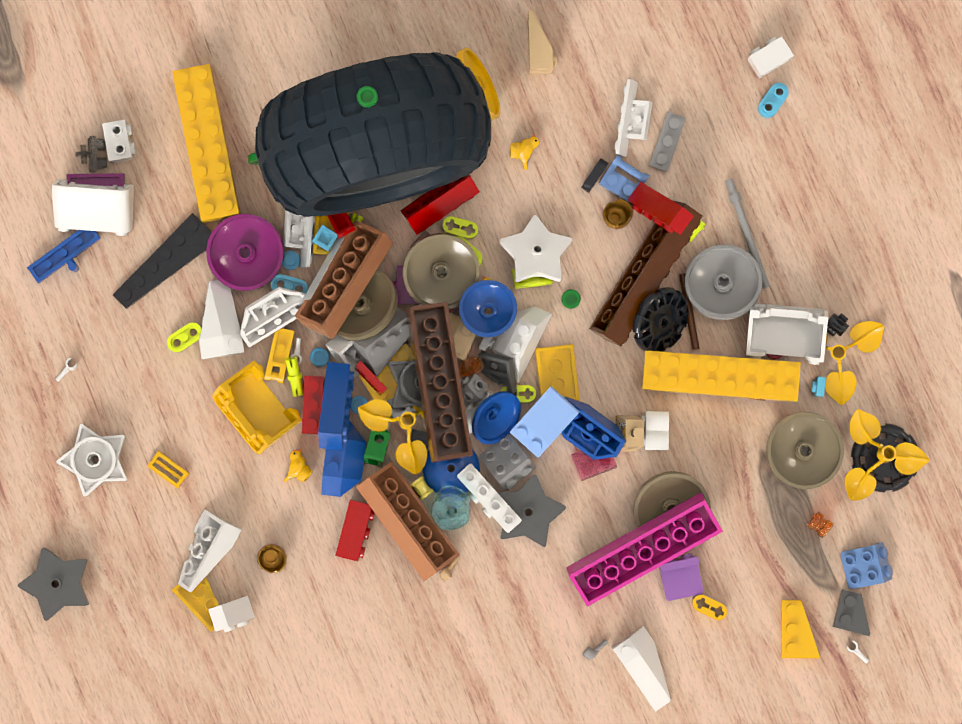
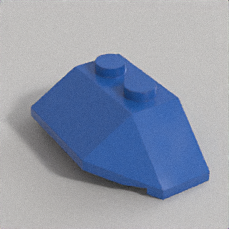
(593, 432)
(344, 467)

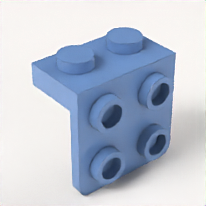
(866, 566)

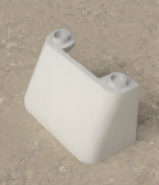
(93, 207)
(787, 332)

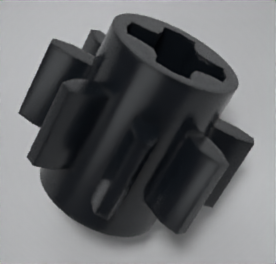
(837, 324)

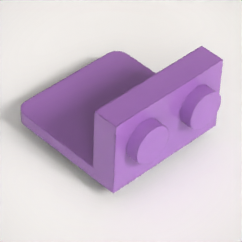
(681, 577)

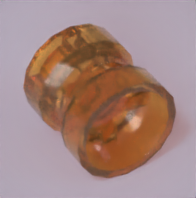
(467, 369)
(820, 524)

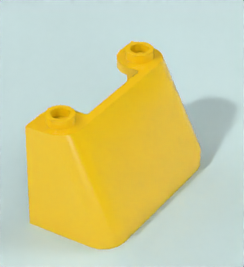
(254, 408)

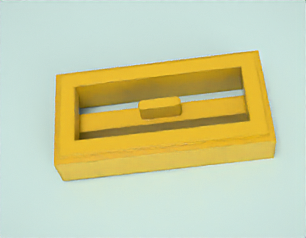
(155, 460)

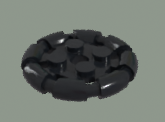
(671, 308)
(883, 470)

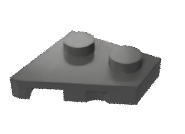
(499, 369)
(851, 613)

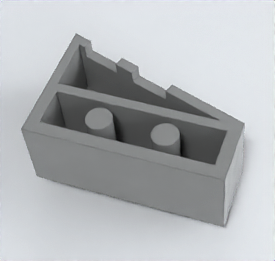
(380, 349)

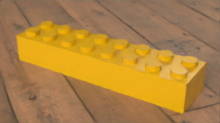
(206, 143)
(721, 376)

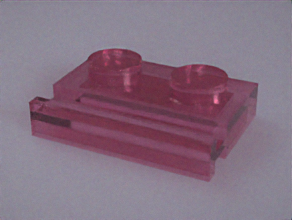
(589, 468)

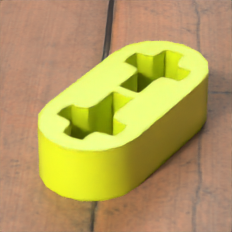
(462, 223)
(521, 388)

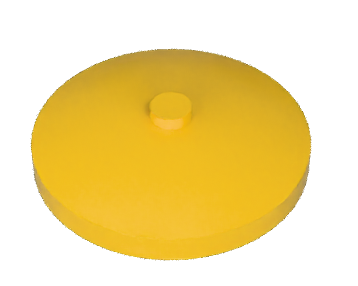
(471, 60)

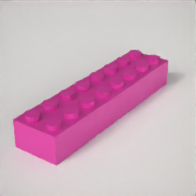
(644, 549)

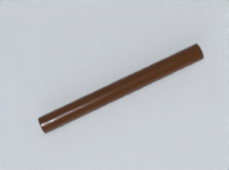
(691, 321)

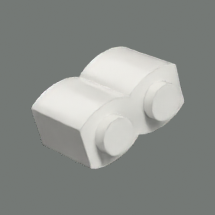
(656, 430)

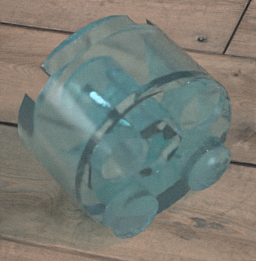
(451, 518)

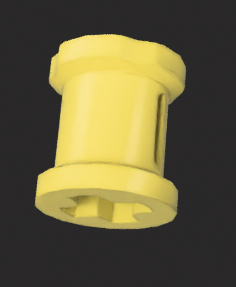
(421, 488)

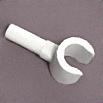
(297, 350)
(66, 370)
(858, 652)

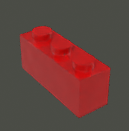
(312, 403)
(355, 531)

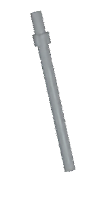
(735, 199)

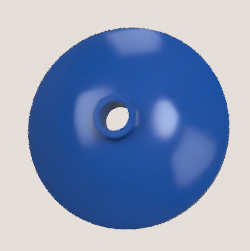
(483, 296)
(496, 417)
(438, 476)

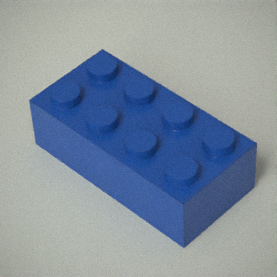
(336, 406)

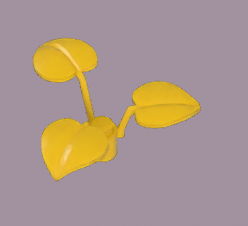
(843, 384)
(408, 455)
(908, 457)

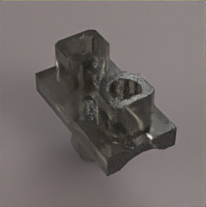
(93, 146)

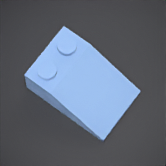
(544, 421)

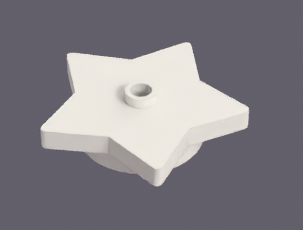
(541, 263)
(80, 458)

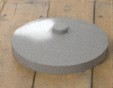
(723, 282)

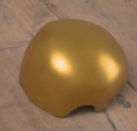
(617, 214)
(272, 558)

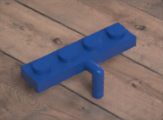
(63, 254)

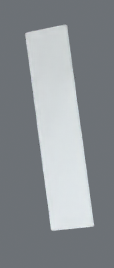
(324, 267)

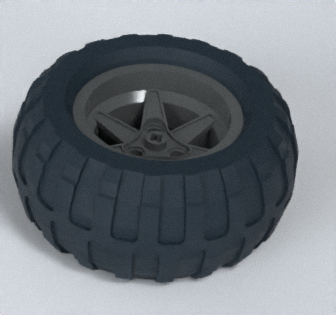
(337, 157)

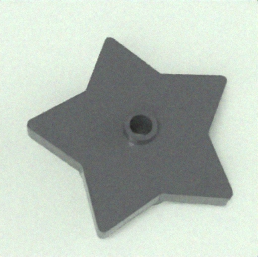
(407, 389)
(543, 511)
(67, 573)

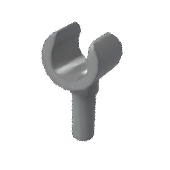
(589, 653)

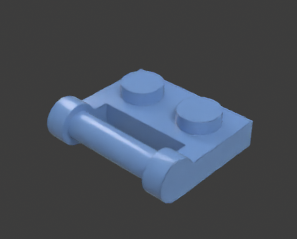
(619, 184)

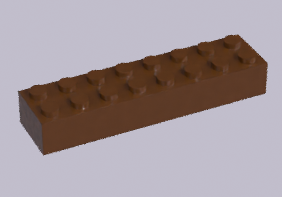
(641, 278)
(439, 382)

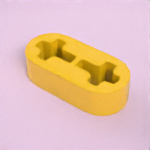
(707, 611)

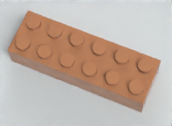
(344, 279)
(408, 521)

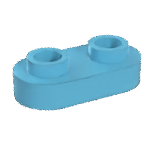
(773, 100)
(289, 283)

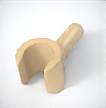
(445, 573)

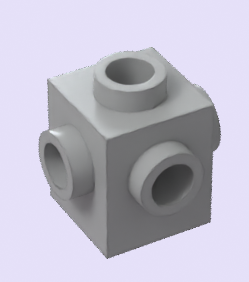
(473, 388)

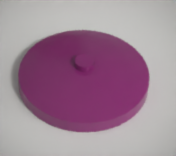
(244, 252)

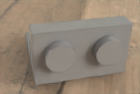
(507, 462)

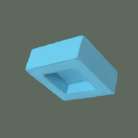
(325, 238)
(818, 386)

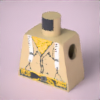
(633, 431)

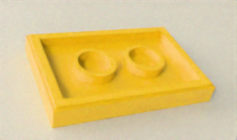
(558, 369)

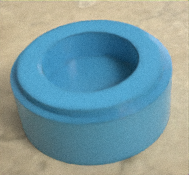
(319, 357)

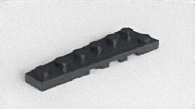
(177, 251)

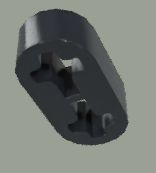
(594, 175)

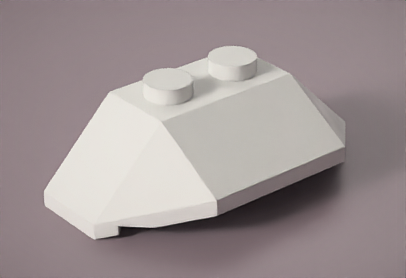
(270, 314)
(522, 338)

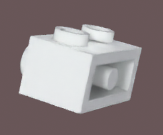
(770, 57)
(118, 141)
(231, 614)

